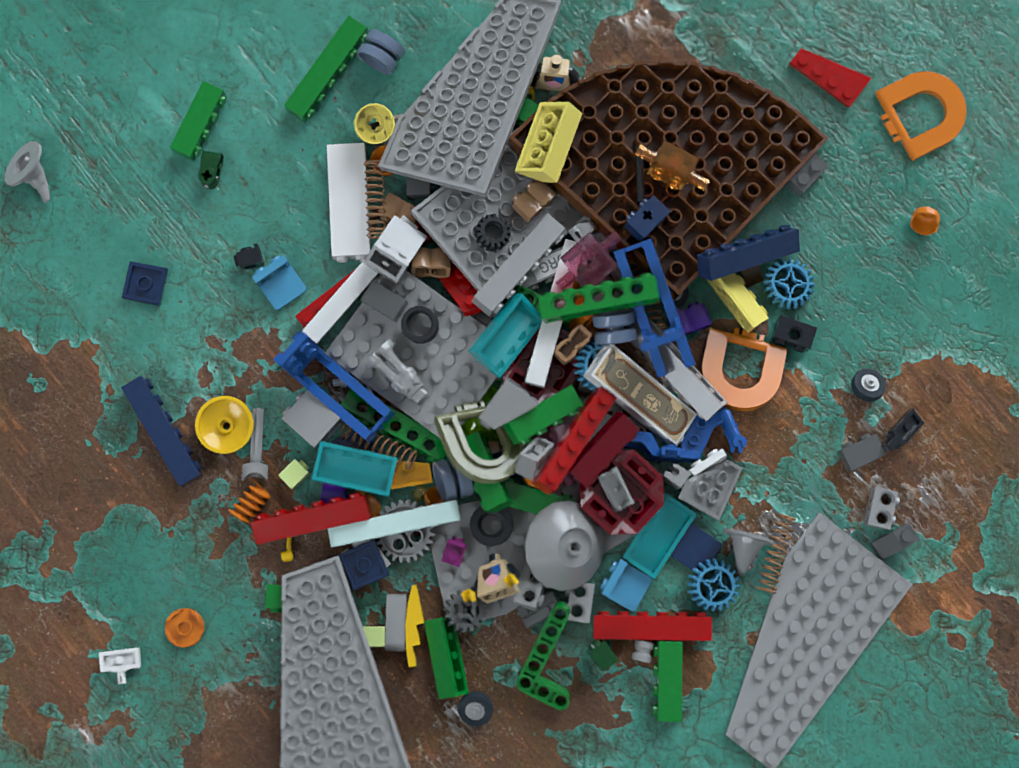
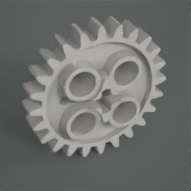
(390, 542)

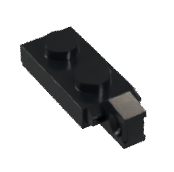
(902, 430)

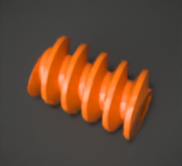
(250, 503)

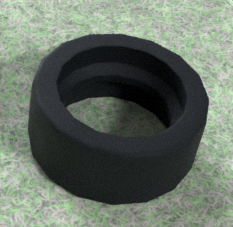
(420, 310)

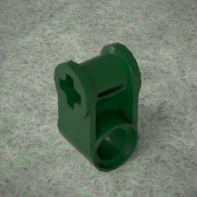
(210, 166)

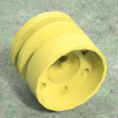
(382, 116)

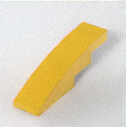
(413, 618)

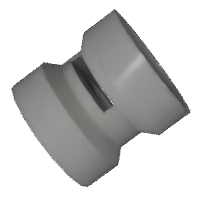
(642, 651)

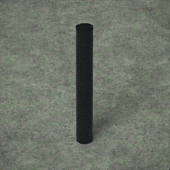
(639, 177)

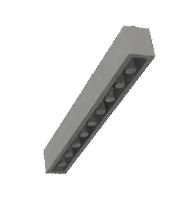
(688, 381)

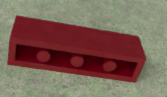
(603, 448)

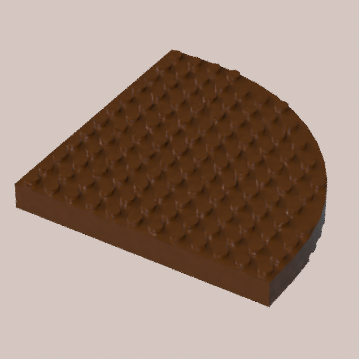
(737, 129)

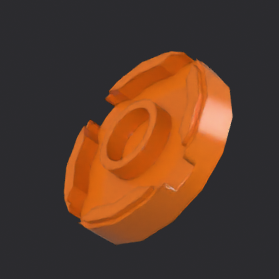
(184, 627)

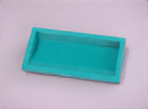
(506, 335)
(354, 469)
(659, 537)

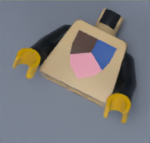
(553, 75)
(494, 581)

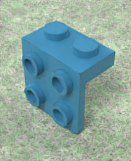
(279, 282)
(625, 585)

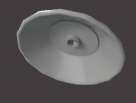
(550, 542)

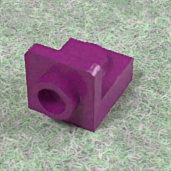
(454, 551)

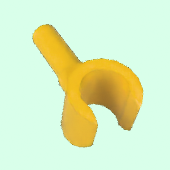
(287, 555)

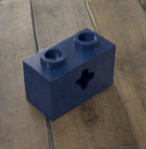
(642, 228)

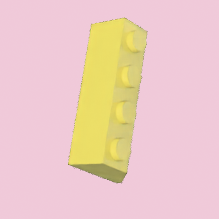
(548, 141)
(739, 301)

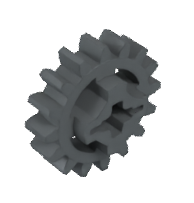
(470, 615)

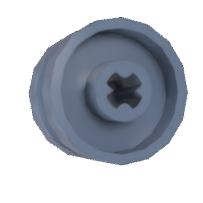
(380, 52)
(615, 330)
(450, 481)

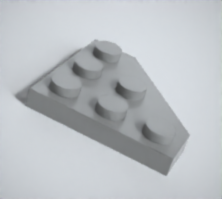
(711, 488)

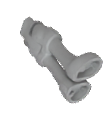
(405, 381)

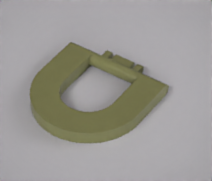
(464, 459)

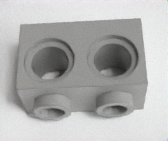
(534, 457)
(875, 507)
(527, 587)
(584, 602)

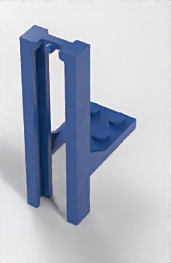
(676, 332)
(300, 354)

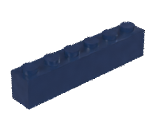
(748, 252)
(161, 430)

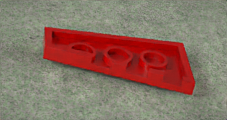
(830, 76)
(460, 290)

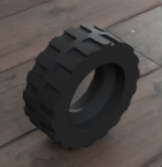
(491, 539)

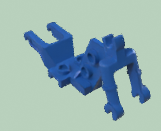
(693, 442)

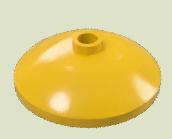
(211, 421)

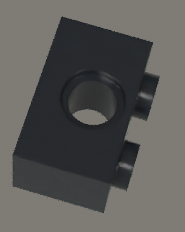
(804, 331)

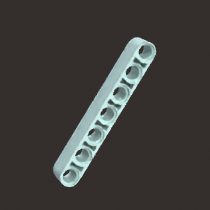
(394, 524)

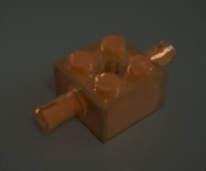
(672, 166)

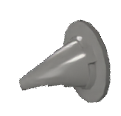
(28, 169)
(746, 547)

